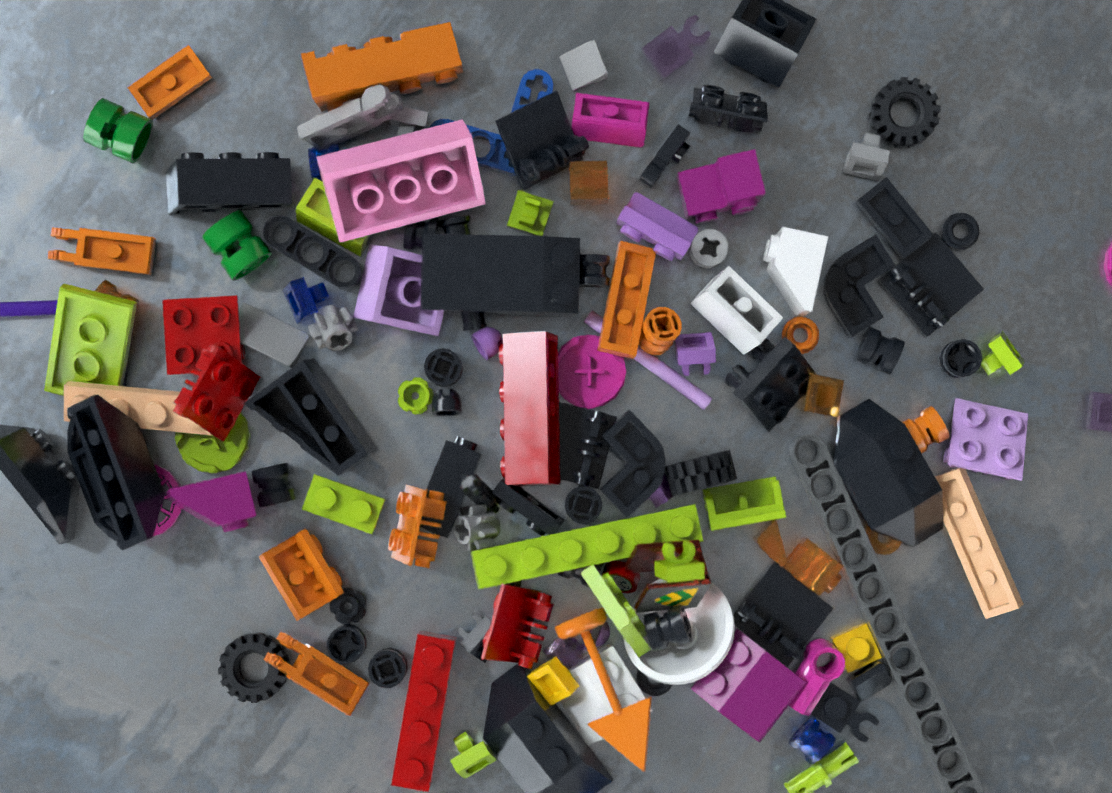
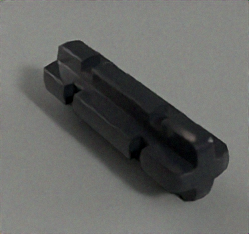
(479, 491)

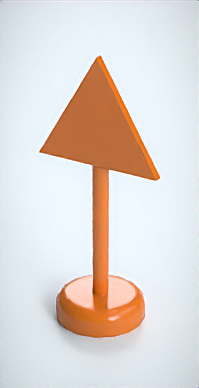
(626, 727)

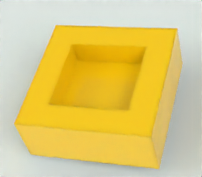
(857, 647)
(553, 681)

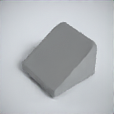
(584, 65)

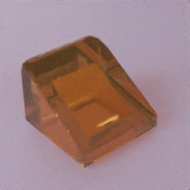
(823, 395)
(771, 543)

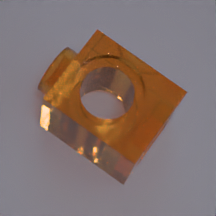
(588, 182)
(813, 567)

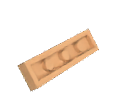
(147, 407)
(977, 545)

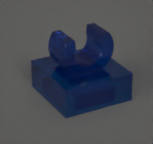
(304, 299)

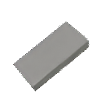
(271, 336)

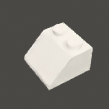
(795, 266)
(590, 700)

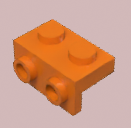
(302, 574)

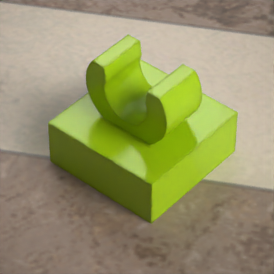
(530, 213)
(1003, 354)
(681, 567)
(472, 756)

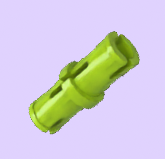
(823, 771)

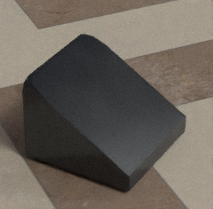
(869, 680)

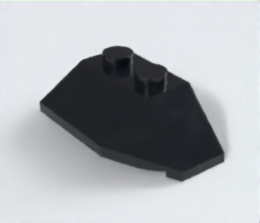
(114, 471)
(887, 475)
(41, 478)
(538, 740)

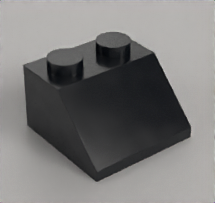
(765, 38)

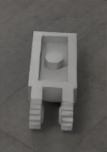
(351, 118)

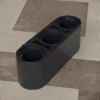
(300, 240)

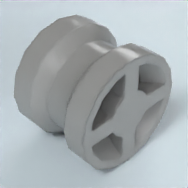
(703, 252)

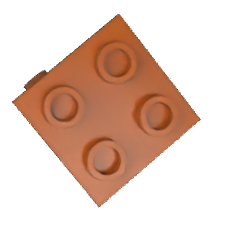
(404, 540)

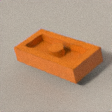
(169, 82)

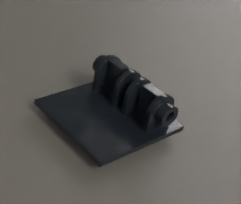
(747, 107)
(540, 140)
(931, 285)
(581, 444)
(781, 614)

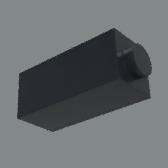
(453, 462)

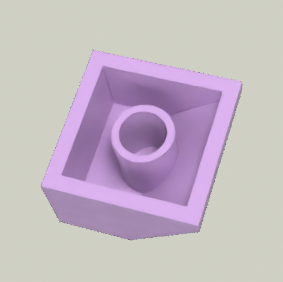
(392, 291)

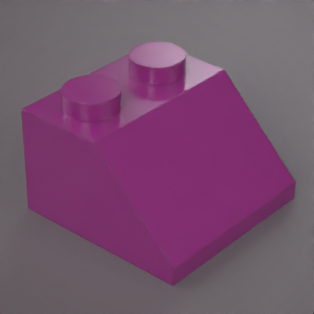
(217, 501)
(749, 687)

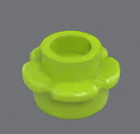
(405, 393)

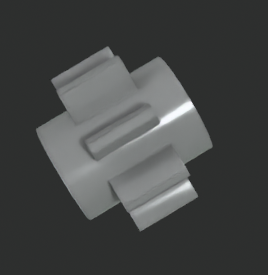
(333, 328)
(476, 527)

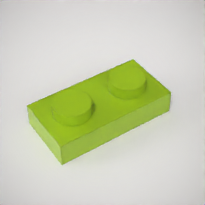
(343, 504)

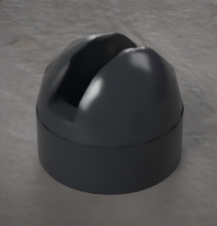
(446, 404)

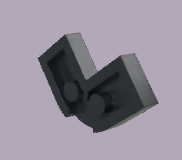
(846, 284)
(644, 465)

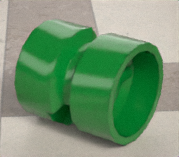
(114, 129)
(230, 233)

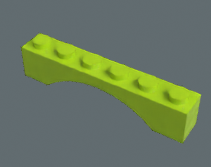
(582, 546)

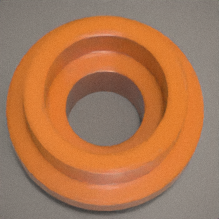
(808, 326)

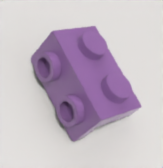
(657, 226)

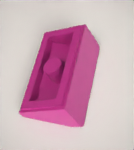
(610, 119)

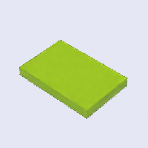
(89, 338)

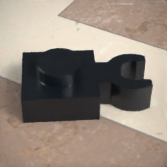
(672, 150)
(838, 708)

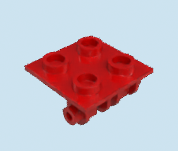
(195, 325)
(218, 393)
(512, 624)

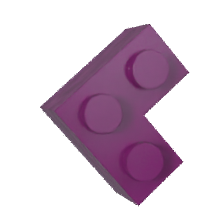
(726, 185)

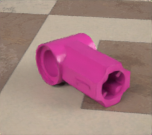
(816, 677)

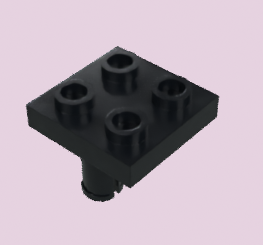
(773, 384)

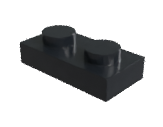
(894, 218)
(539, 516)

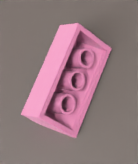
(401, 180)

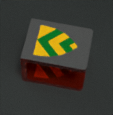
(666, 594)

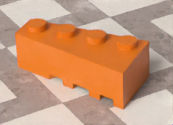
(399, 65)

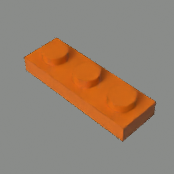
(626, 300)

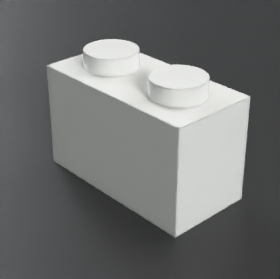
(736, 310)

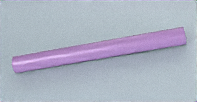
(660, 369)

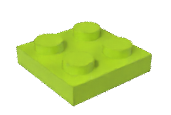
(618, 609)

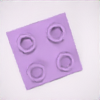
(987, 440)

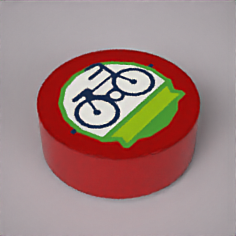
(625, 581)

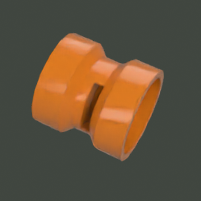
(653, 337)
(927, 428)

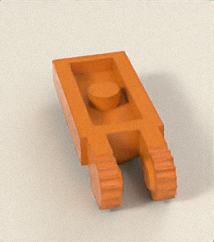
(107, 250)
(320, 675)

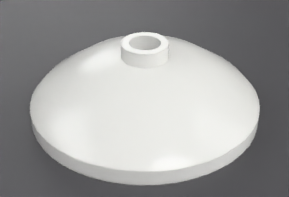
(712, 638)

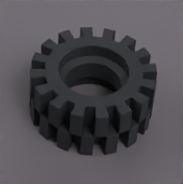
(914, 92)
(700, 473)
(231, 673)

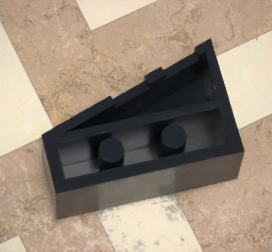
(228, 182)
(314, 416)

